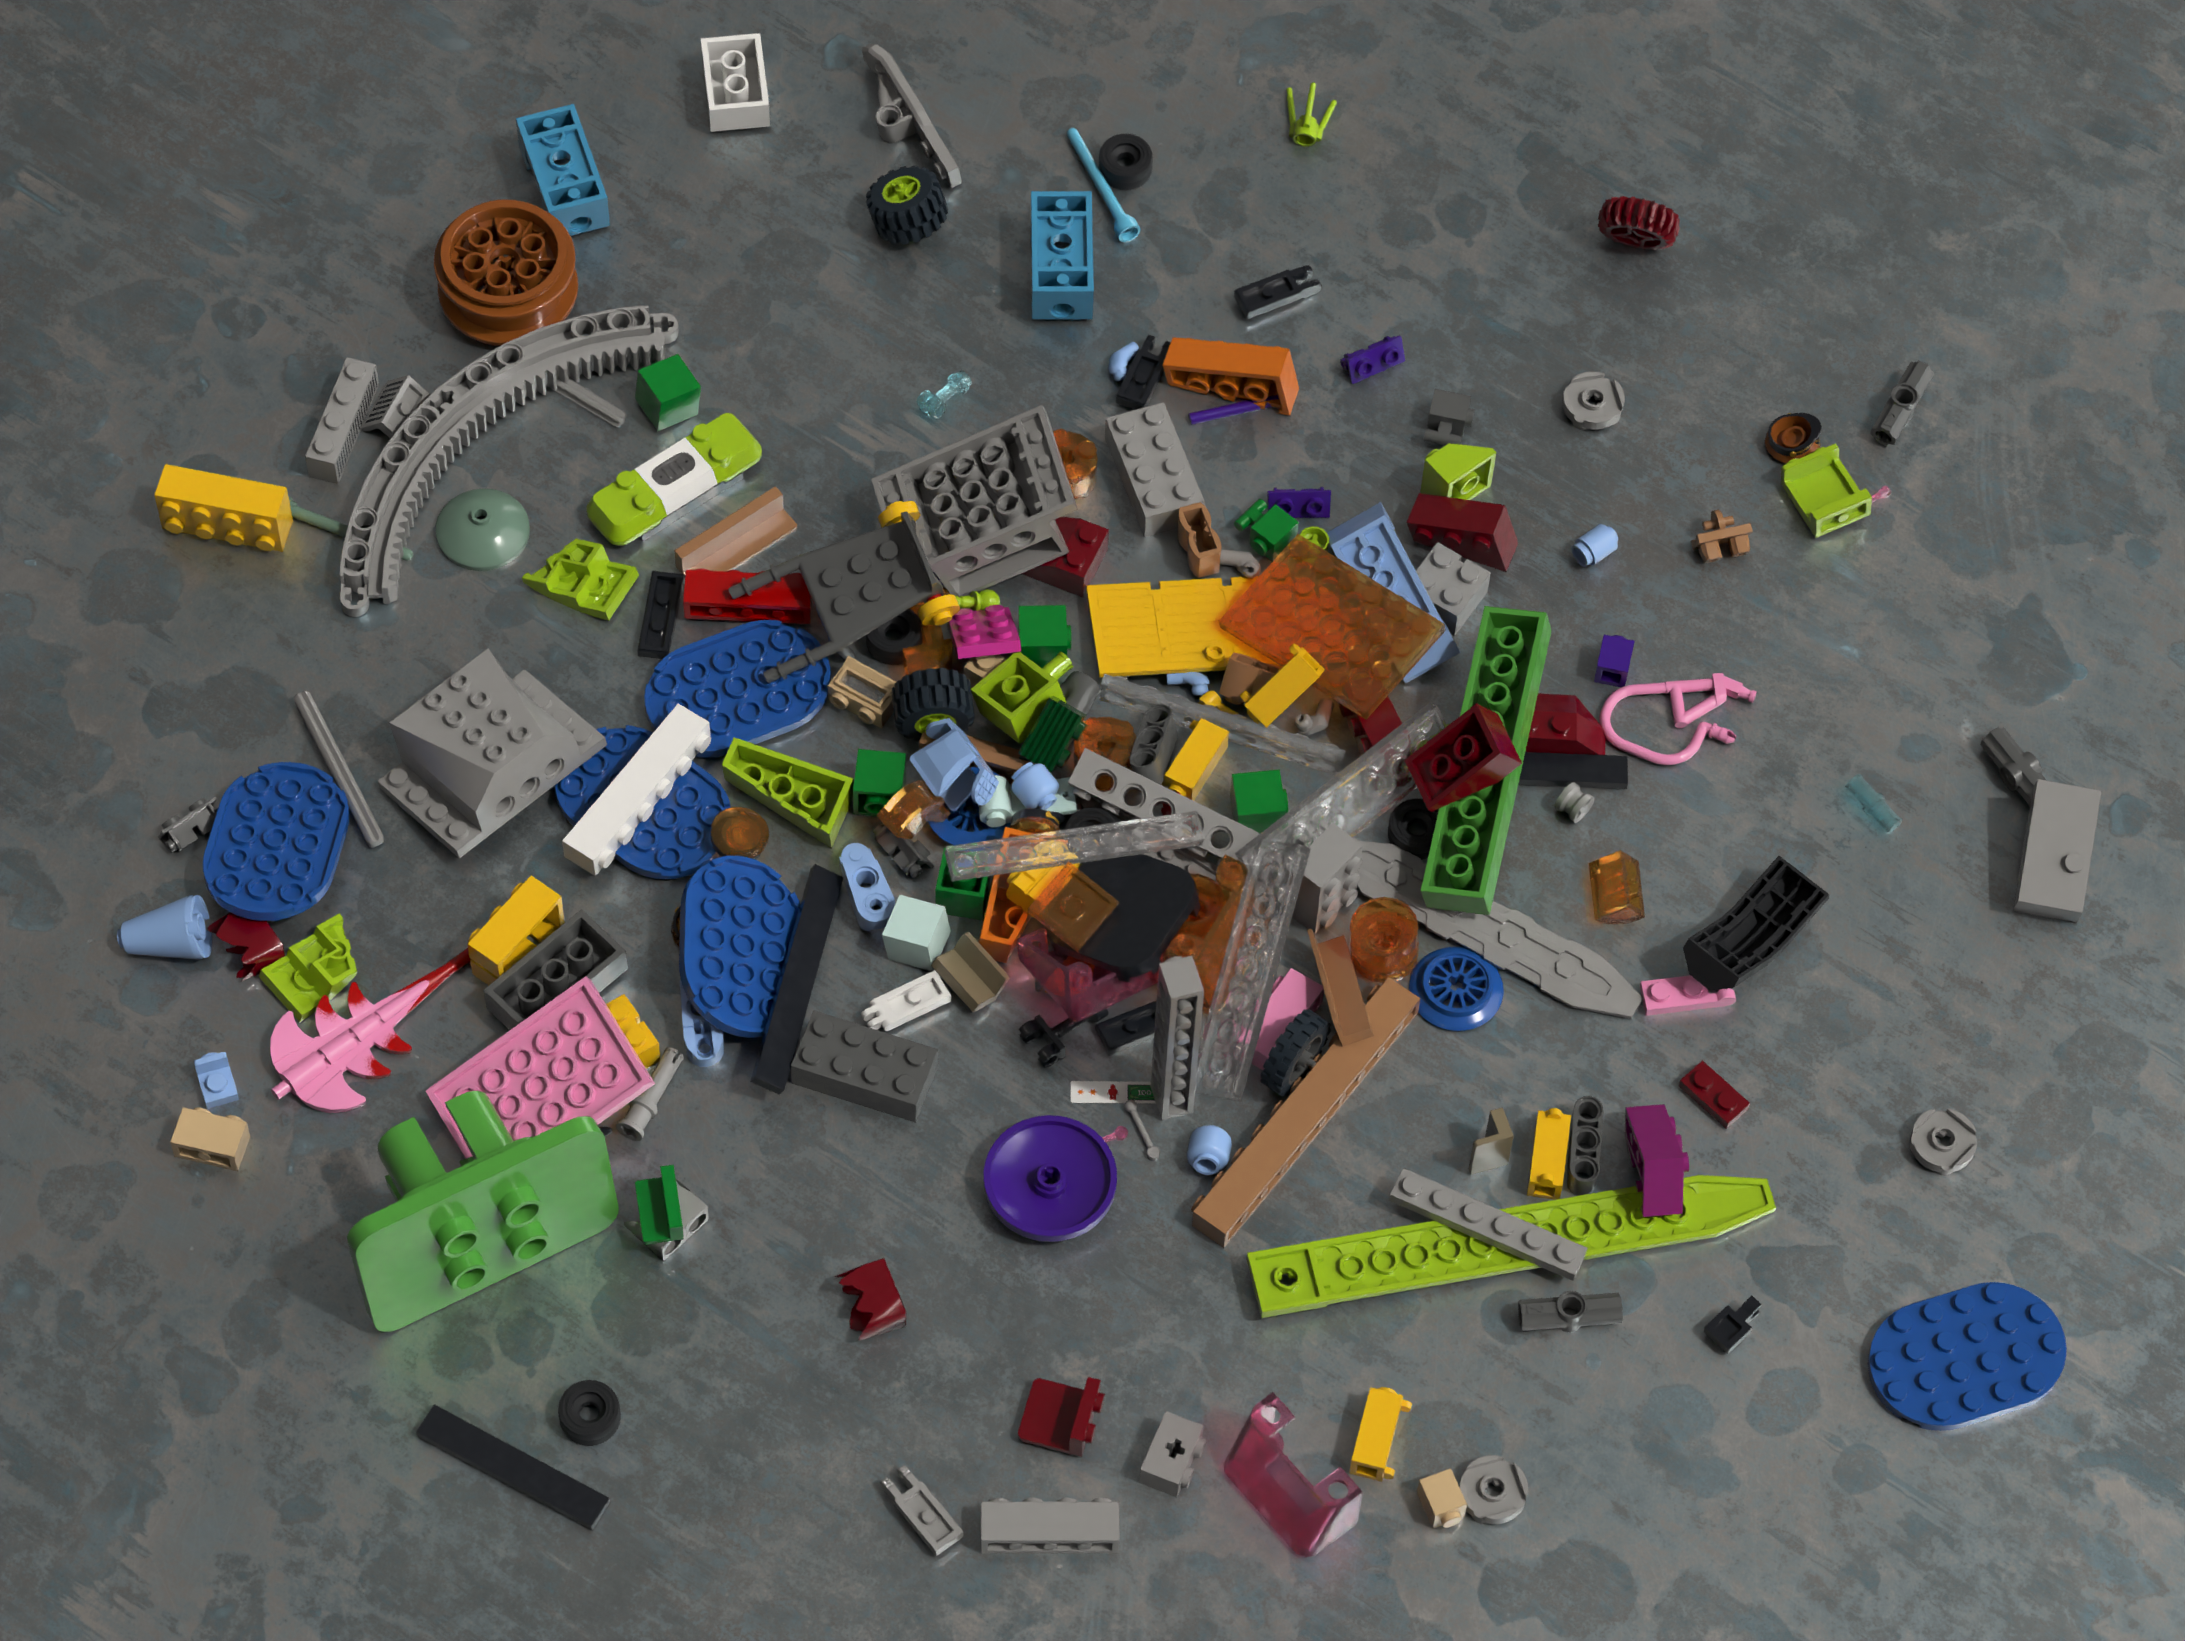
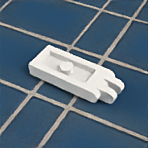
(907, 1002)

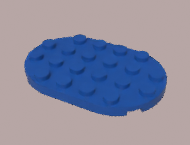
(727, 687)
(676, 834)
(276, 841)
(735, 942)
(1967, 1356)

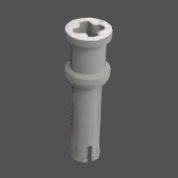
(644, 1106)

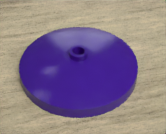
(1050, 1178)

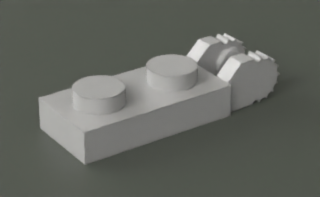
(923, 1512)

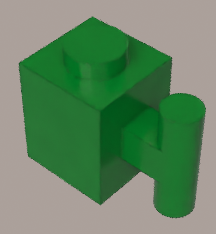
(1269, 531)

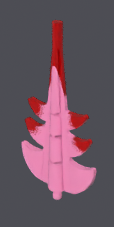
(316, 1065)

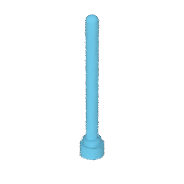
(1125, 226)

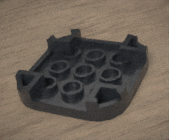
(1151, 910)

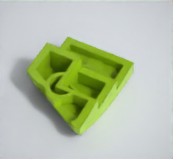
(584, 579)
(312, 969)

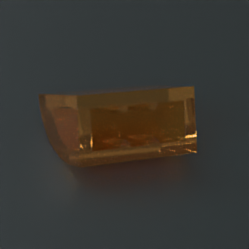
(1616, 889)

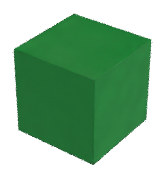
(667, 392)
(1043, 632)
(877, 780)
(1258, 799)
(961, 897)

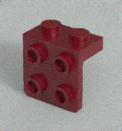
(1061, 1415)

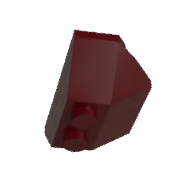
(1564, 727)

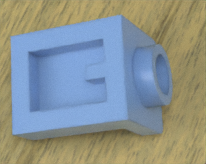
(216, 1079)

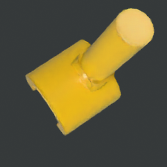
(1214, 699)

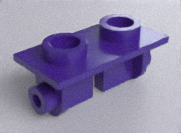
(1375, 359)
(1301, 503)

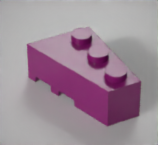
(1658, 1158)

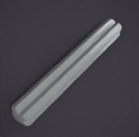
(591, 402)

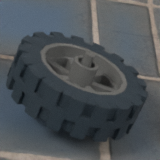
(1295, 1051)

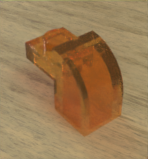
(933, 652)
(912, 809)

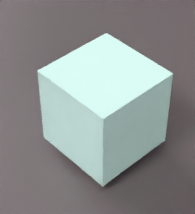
(916, 932)

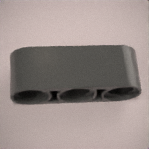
(1154, 743)
(1588, 1132)

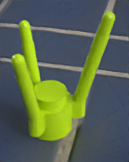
(1306, 129)

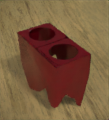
(252, 939)
(879, 1302)

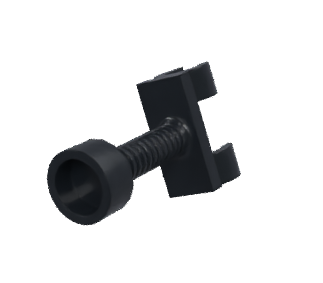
(1055, 1049)

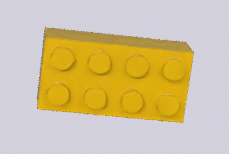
(223, 508)

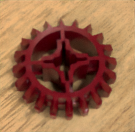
(1638, 223)

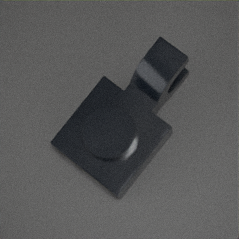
(1732, 1326)

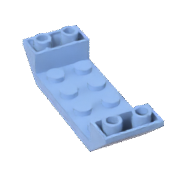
(1375, 550)

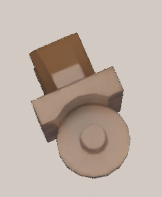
(1709, 542)

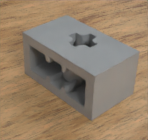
(1172, 1436)

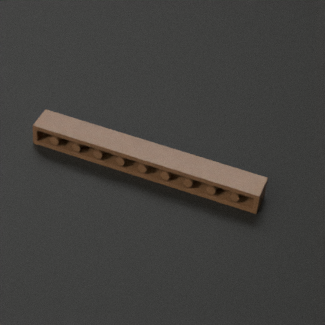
(1301, 1116)

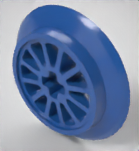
(949, 833)
(1466, 1016)

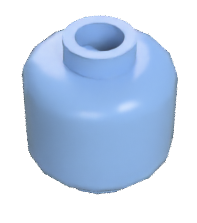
(1035, 786)
(1209, 1149)

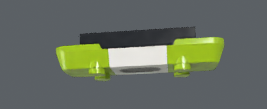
(674, 481)

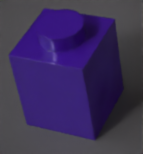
(1614, 660)

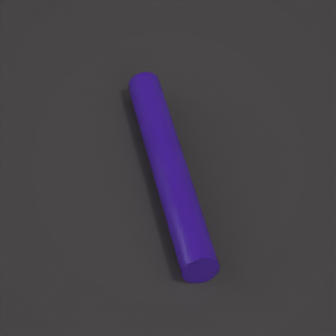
(1227, 410)

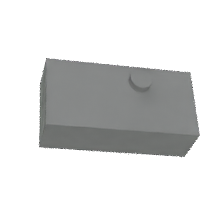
(2057, 851)

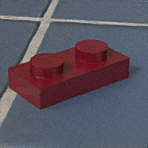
(1714, 1094)

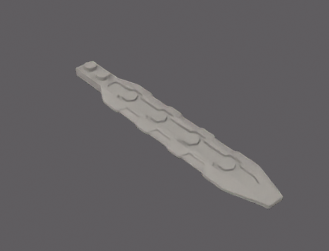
(1503, 937)

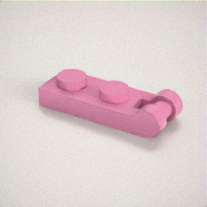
(1681, 995)

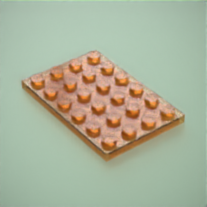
(1340, 617)

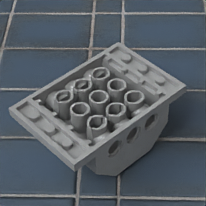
(987, 502)
(483, 751)

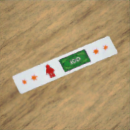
(1111, 1092)

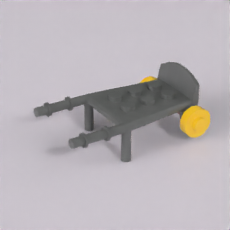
(862, 585)

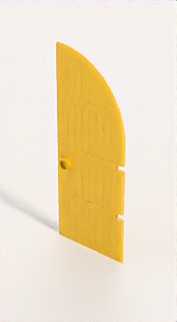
(1165, 627)

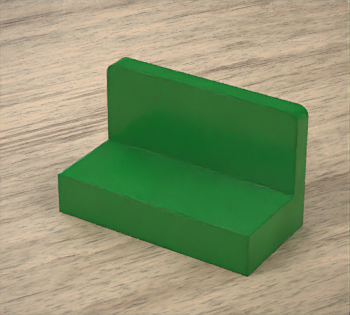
(659, 1207)

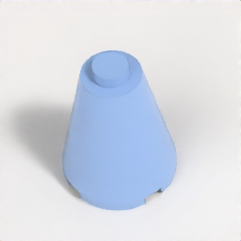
(169, 931)

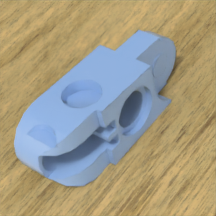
(859, 868)
(699, 1032)

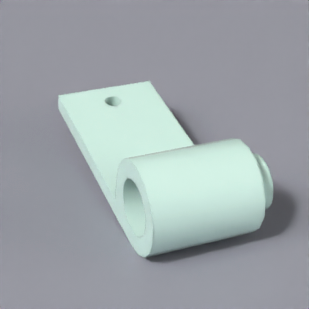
(1005, 803)

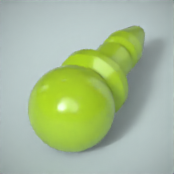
(980, 600)

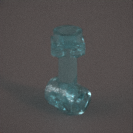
(934, 404)

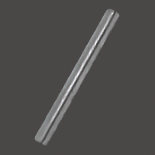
(338, 768)

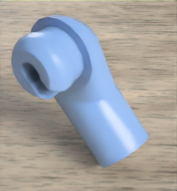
(1119, 360)

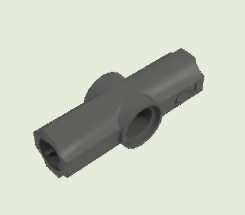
(1907, 391)
(2017, 769)
(1549, 1313)

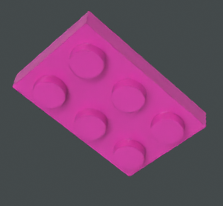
(984, 632)

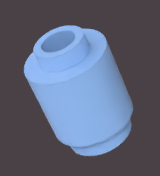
(1595, 545)

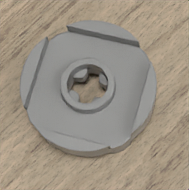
(1588, 415)
(1938, 1157)
(1502, 1474)

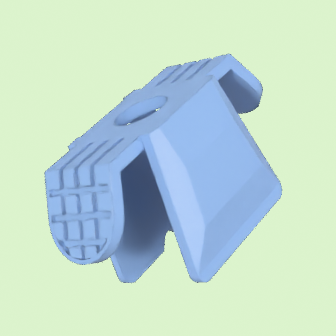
(947, 769)

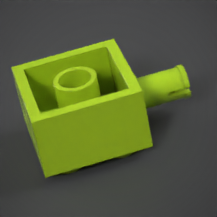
(1018, 692)

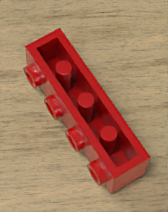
(709, 598)

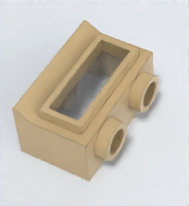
(862, 692)

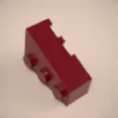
(1467, 527)
(1375, 728)

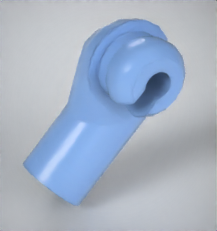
(1197, 680)

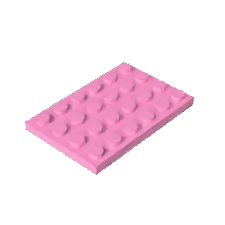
(551, 1068)

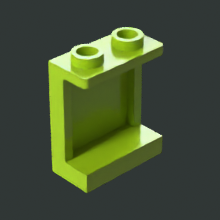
(1824, 491)

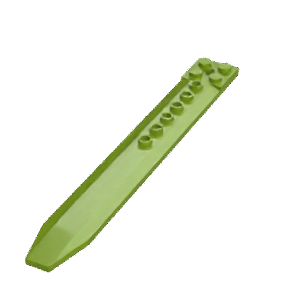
(1439, 1255)

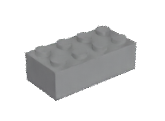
(1152, 467)

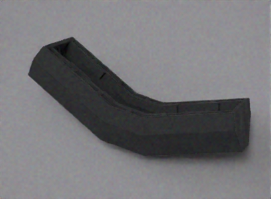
(1754, 927)

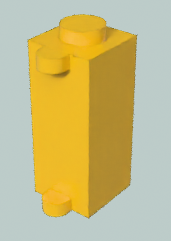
(1282, 687)
(1196, 758)
(1549, 1154)
(1377, 1434)

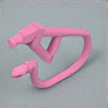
(1719, 685)

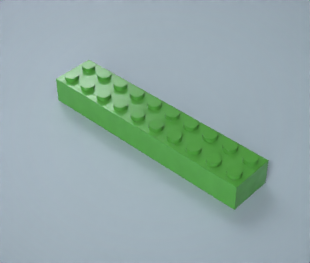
(1474, 829)

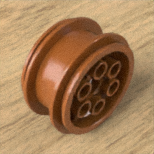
(533, 242)

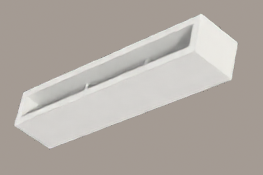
(637, 789)

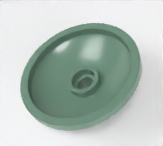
(484, 542)

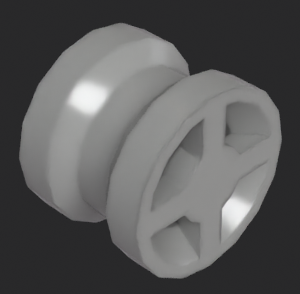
(1574, 802)

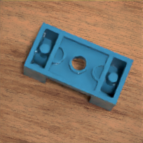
(569, 190)
(1062, 276)

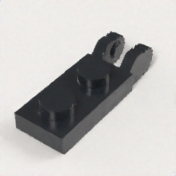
(1276, 291)
(1142, 376)

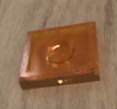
(1073, 906)

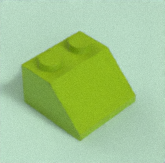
(1458, 471)

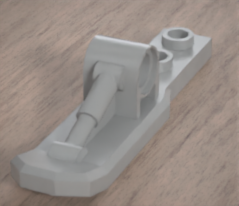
(901, 106)

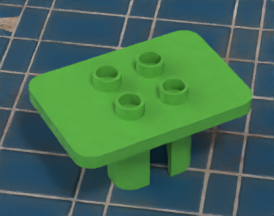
(482, 1219)

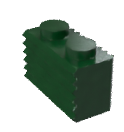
(1053, 734)

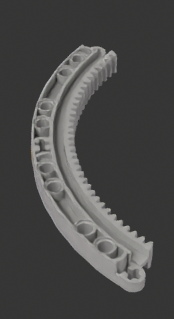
(457, 412)

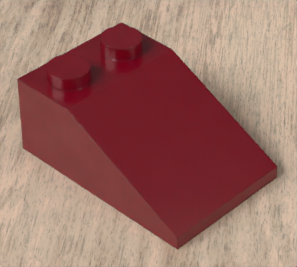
(1078, 567)
(1463, 758)

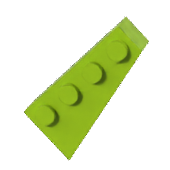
(793, 788)

